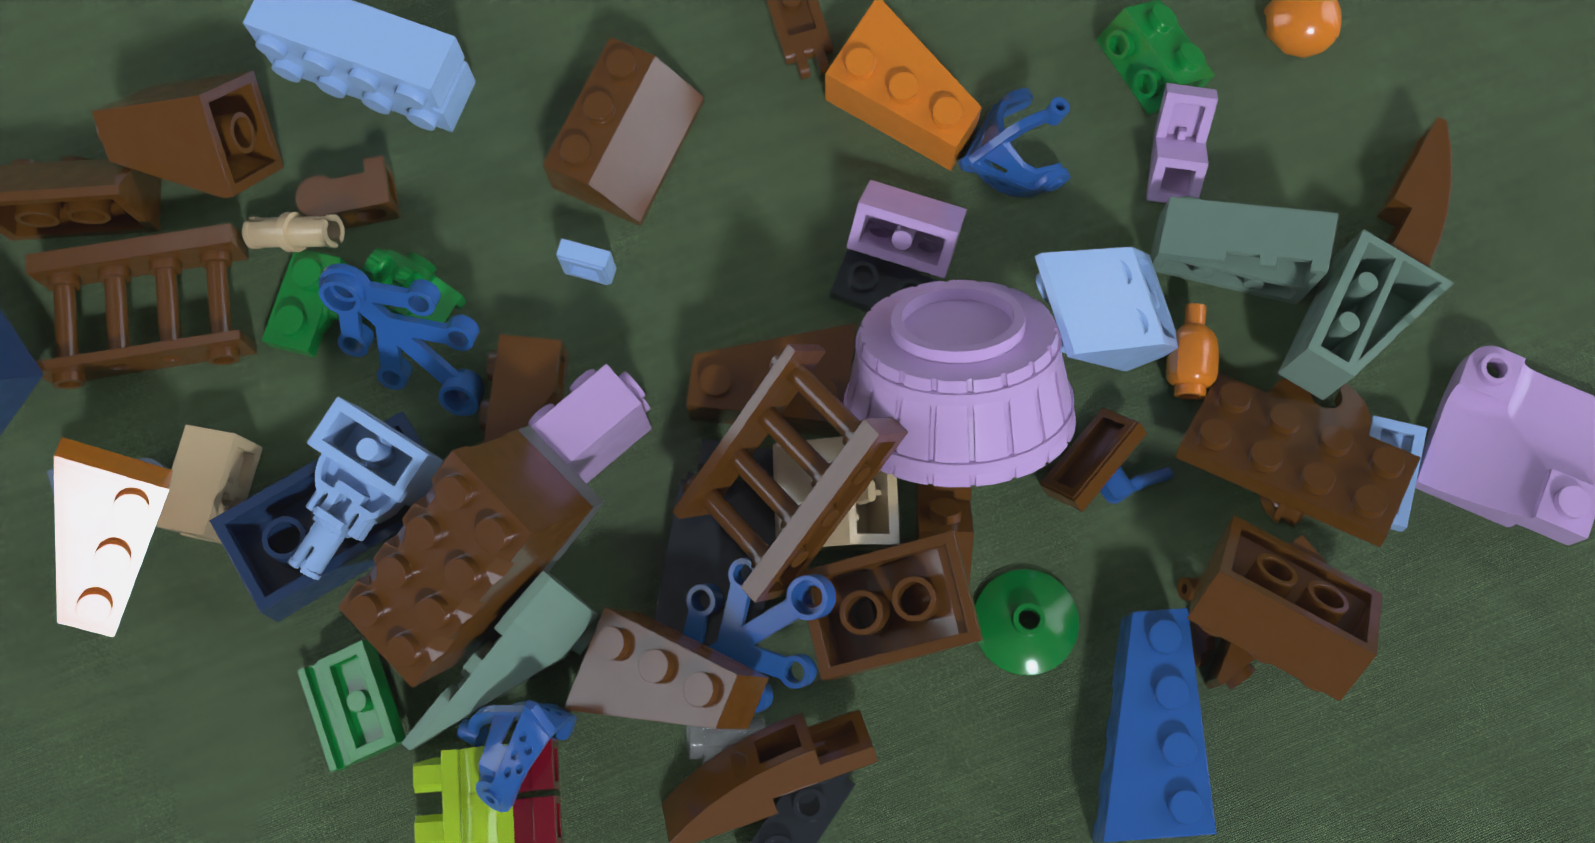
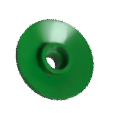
(1010, 644)

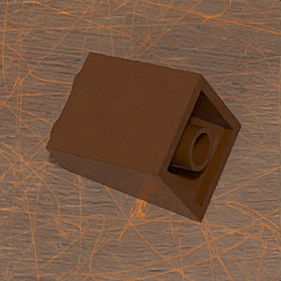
(194, 133)

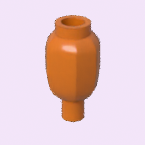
(1196, 359)

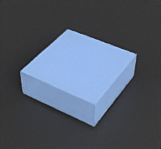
(586, 262)

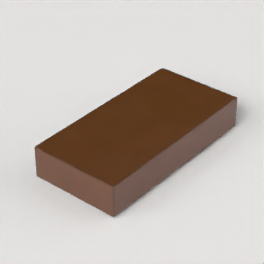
(1093, 459)

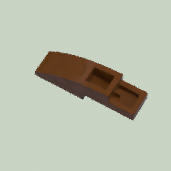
(747, 776)

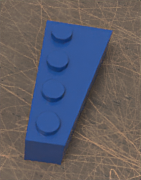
(1155, 746)

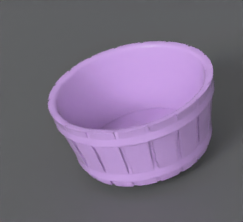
(968, 377)

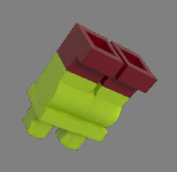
(470, 819)

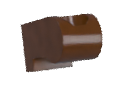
(354, 198)

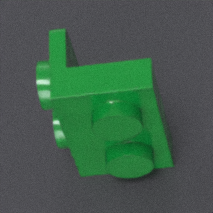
(1153, 51)

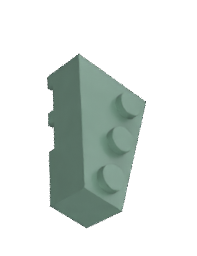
(1358, 312)

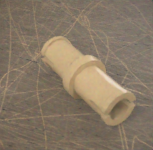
(293, 232)

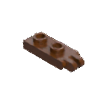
(801, 34)

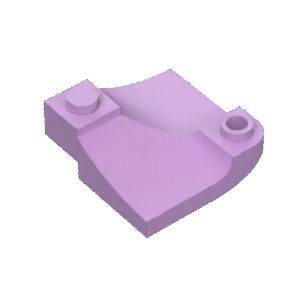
(1513, 447)

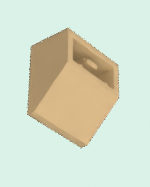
(871, 520)

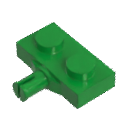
(298, 313)

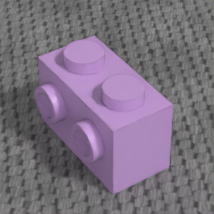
(906, 228)

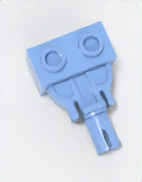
(359, 481)

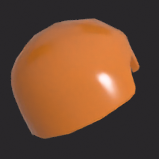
(1303, 26)

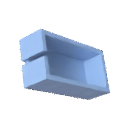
(366, 56)

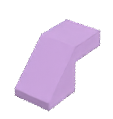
(1179, 142)

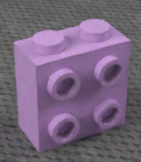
(594, 421)

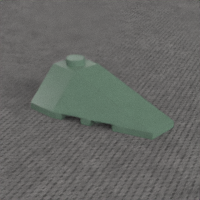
(534, 636)

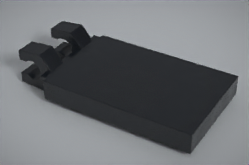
(703, 551)

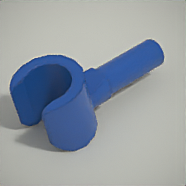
(1120, 487)

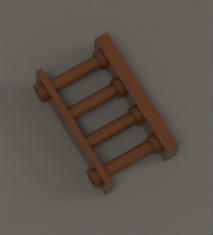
(114, 265)
(834, 484)

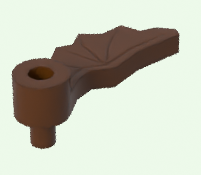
(1202, 642)

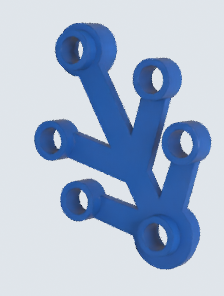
(352, 294)
(739, 639)

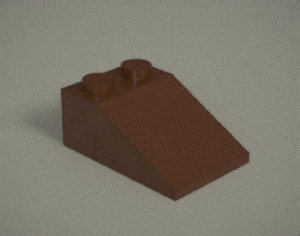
(894, 607)

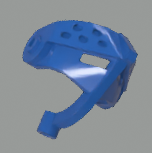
(994, 145)
(506, 766)

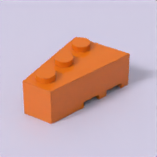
(902, 88)

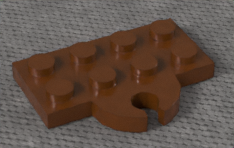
(1302, 454)

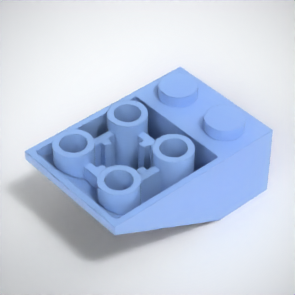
(1107, 306)

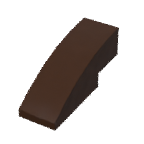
(1421, 195)

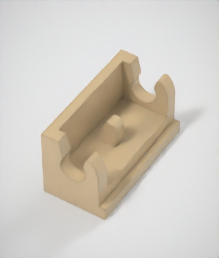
(208, 478)

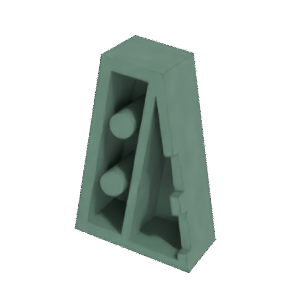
(1244, 246)

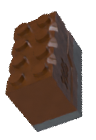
(469, 552)

